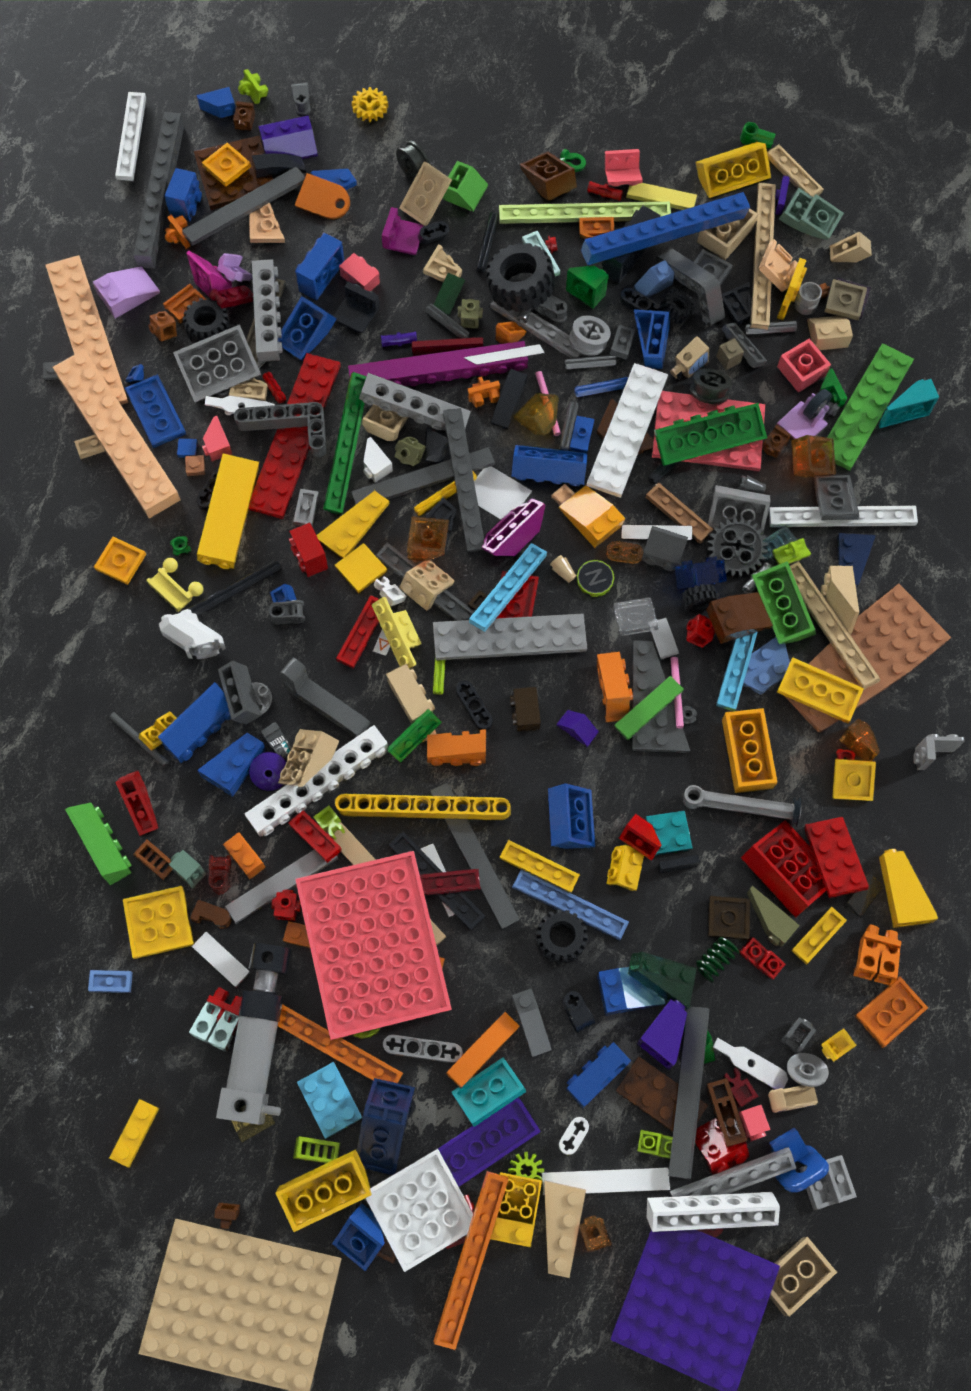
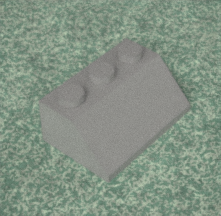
(738, 503)

